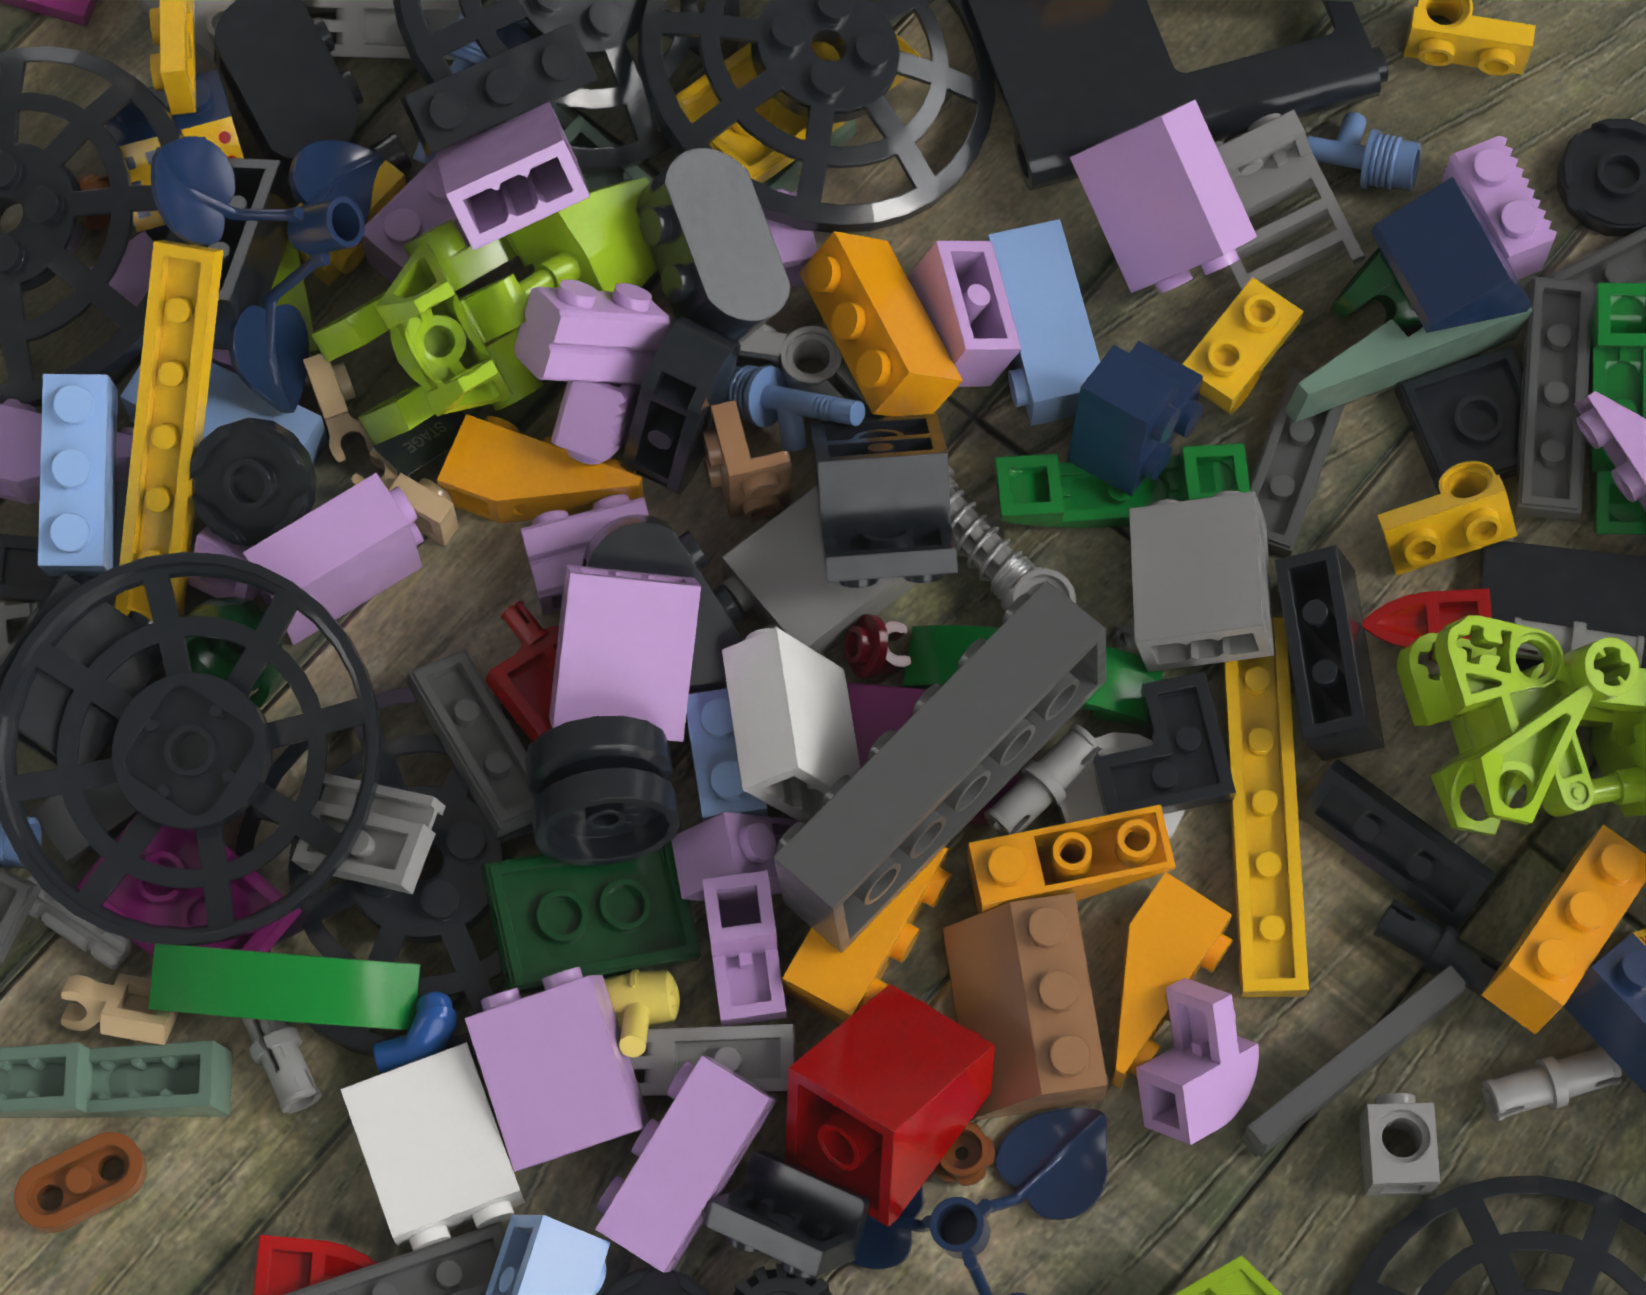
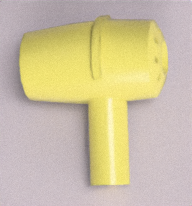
(640, 1002)

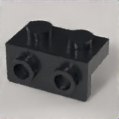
(791, 1216)

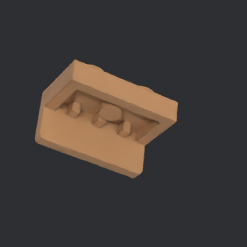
(749, 485)

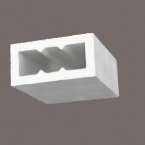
(789, 721)
(433, 1148)

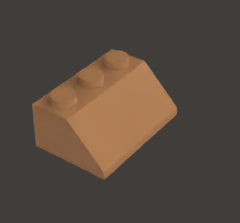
(1028, 991)

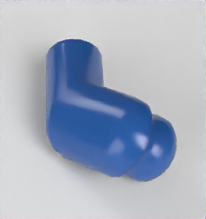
(427, 1035)

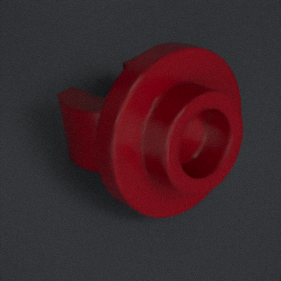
(868, 649)

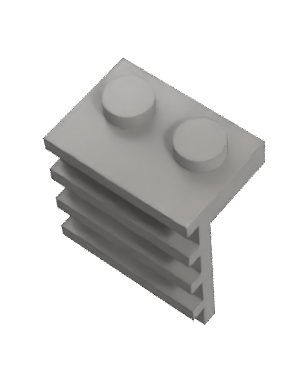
(1269, 167)

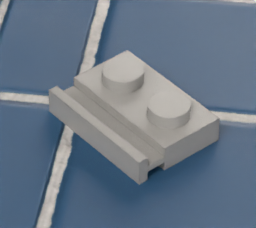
(390, 844)

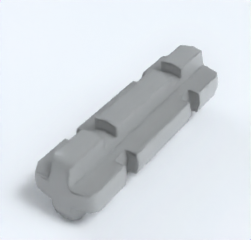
(104, 946)

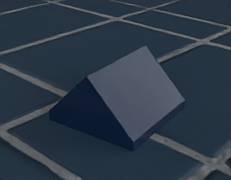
(1449, 260)

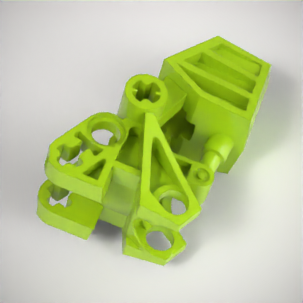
(465, 345)
(1524, 723)

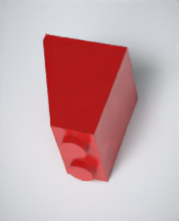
(886, 1098)

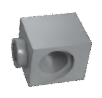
(1391, 1174)

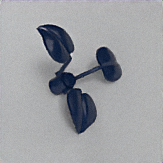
(332, 180)
(1049, 1158)

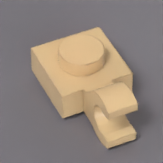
(332, 389)
(429, 500)
(118, 1007)

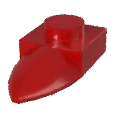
(1425, 613)
(296, 1263)

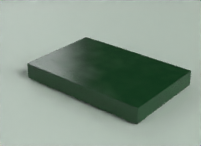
(588, 917)

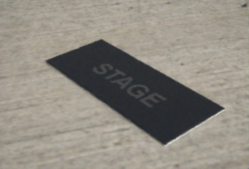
(422, 443)

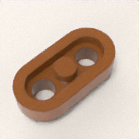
(80, 1178)

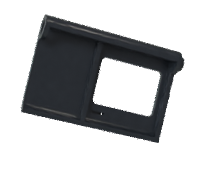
(1101, 68)

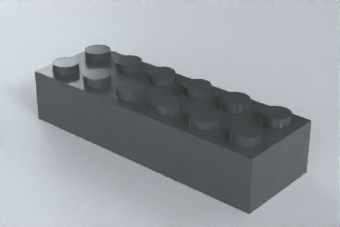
(941, 765)

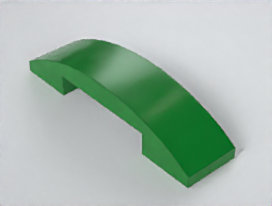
(1618, 373)
(1062, 495)
(938, 648)
(284, 987)

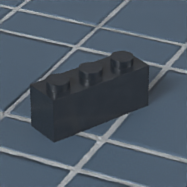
(251, 247)
(1329, 653)

